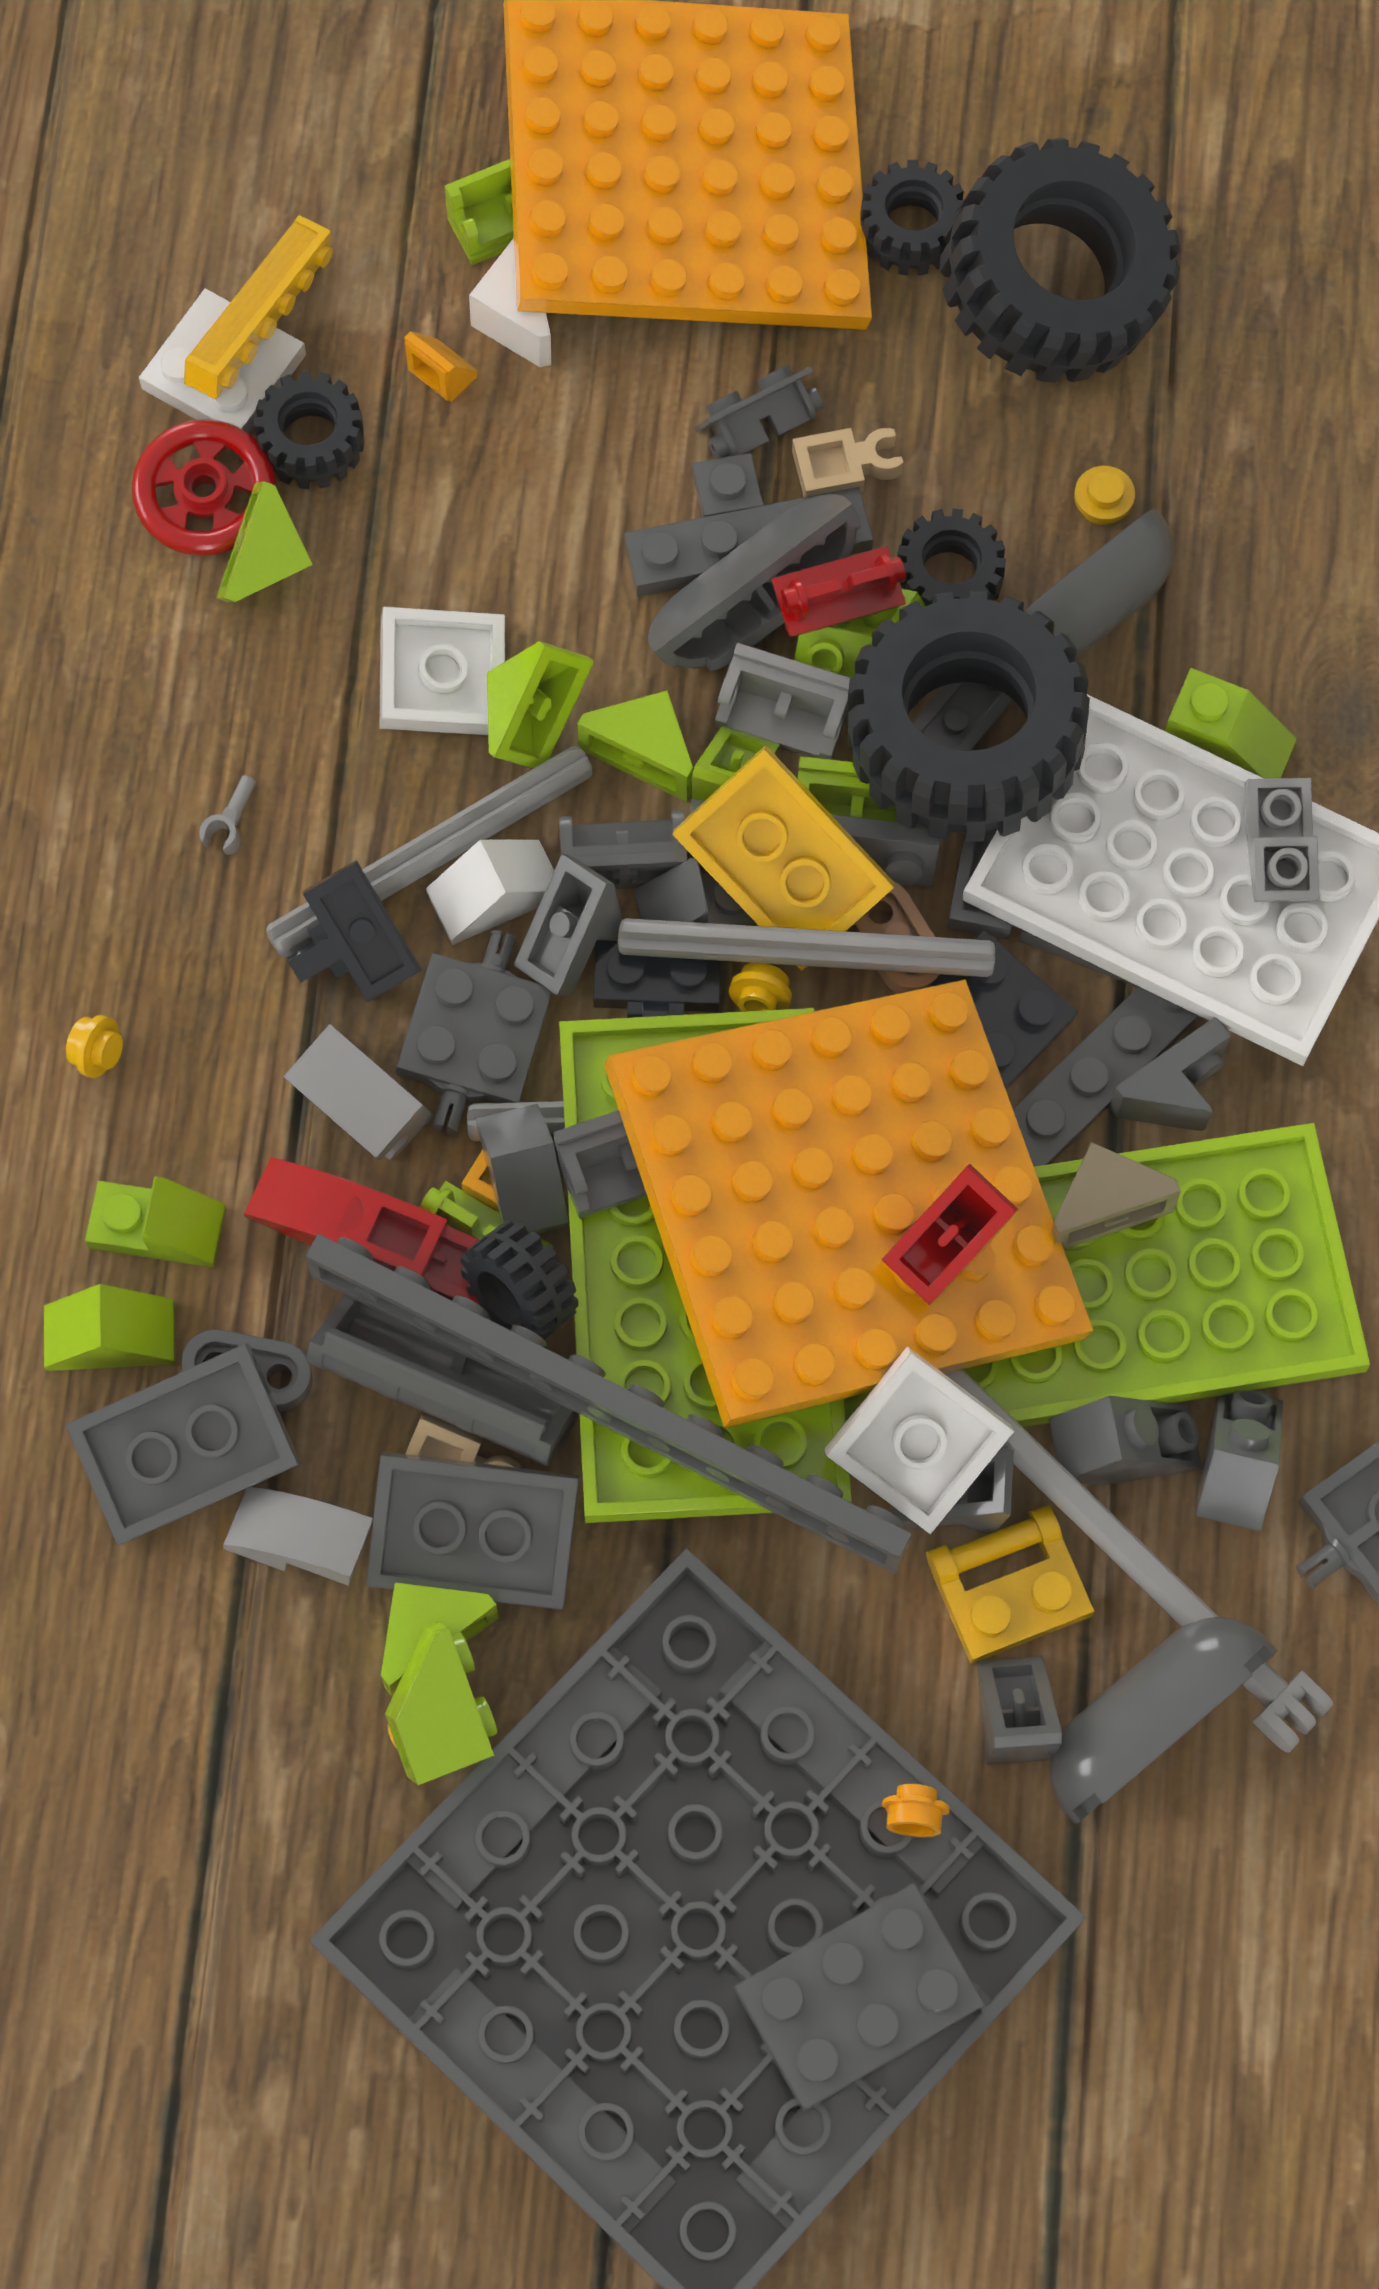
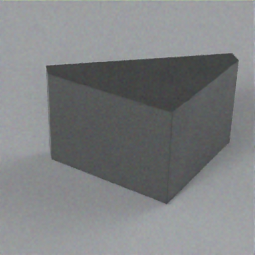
(523, 1168)
(1017, 1711)

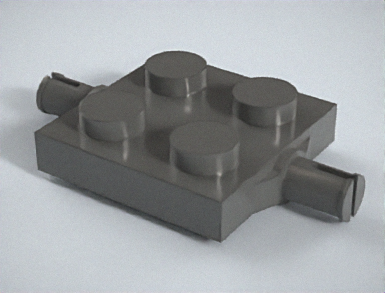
(473, 1031)
(1348, 1517)

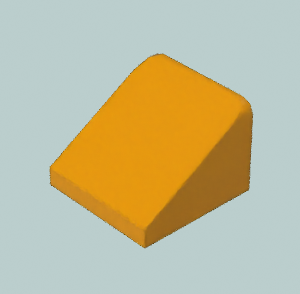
(438, 365)

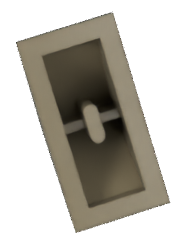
(1111, 1196)

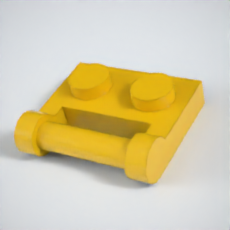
(1018, 1604)

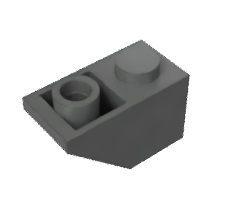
(1125, 1440)
(1241, 1459)

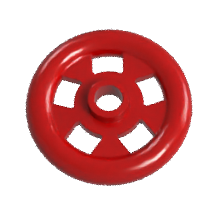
(157, 469)

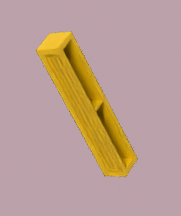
(257, 308)

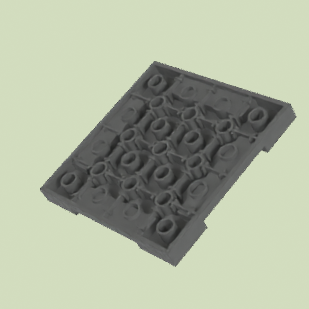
(611, 1880)

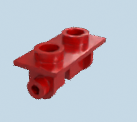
(840, 591)

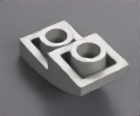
(1281, 840)
(298, 1532)

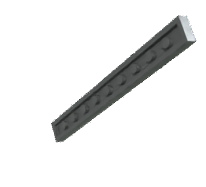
(1086, 1079)
(629, 1412)

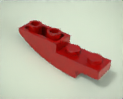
(396, 1233)

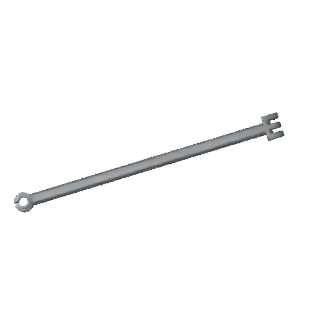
(1153, 1576)

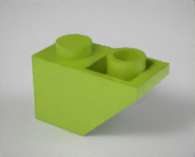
(435, 1712)

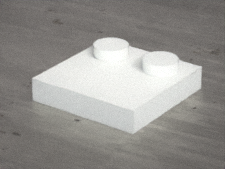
(236, 405)
(437, 669)
(918, 1440)

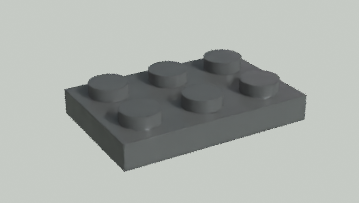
(183, 1444)
(473, 1529)
(858, 1997)

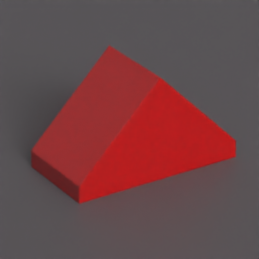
(950, 1234)

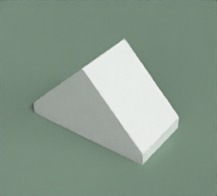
(496, 314)
(490, 886)

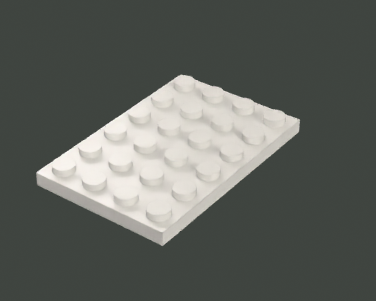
(1155, 885)

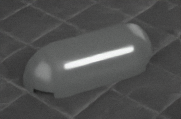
(1110, 583)
(736, 595)
(1152, 1709)

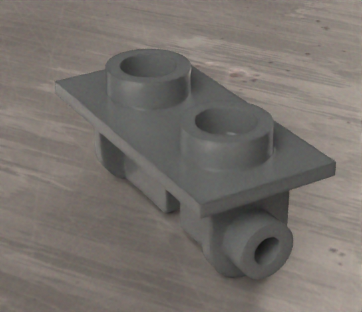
(780, 400)

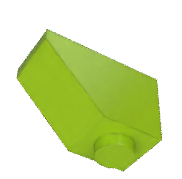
(1230, 725)

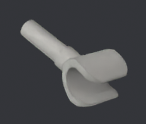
(229, 818)

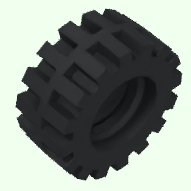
(903, 188)
(304, 399)
(956, 536)
(519, 1280)

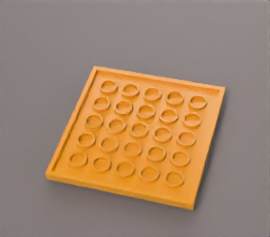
(685, 163)
(797, 1163)

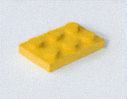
(782, 851)

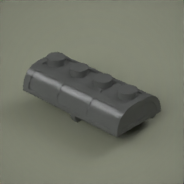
(439, 1381)

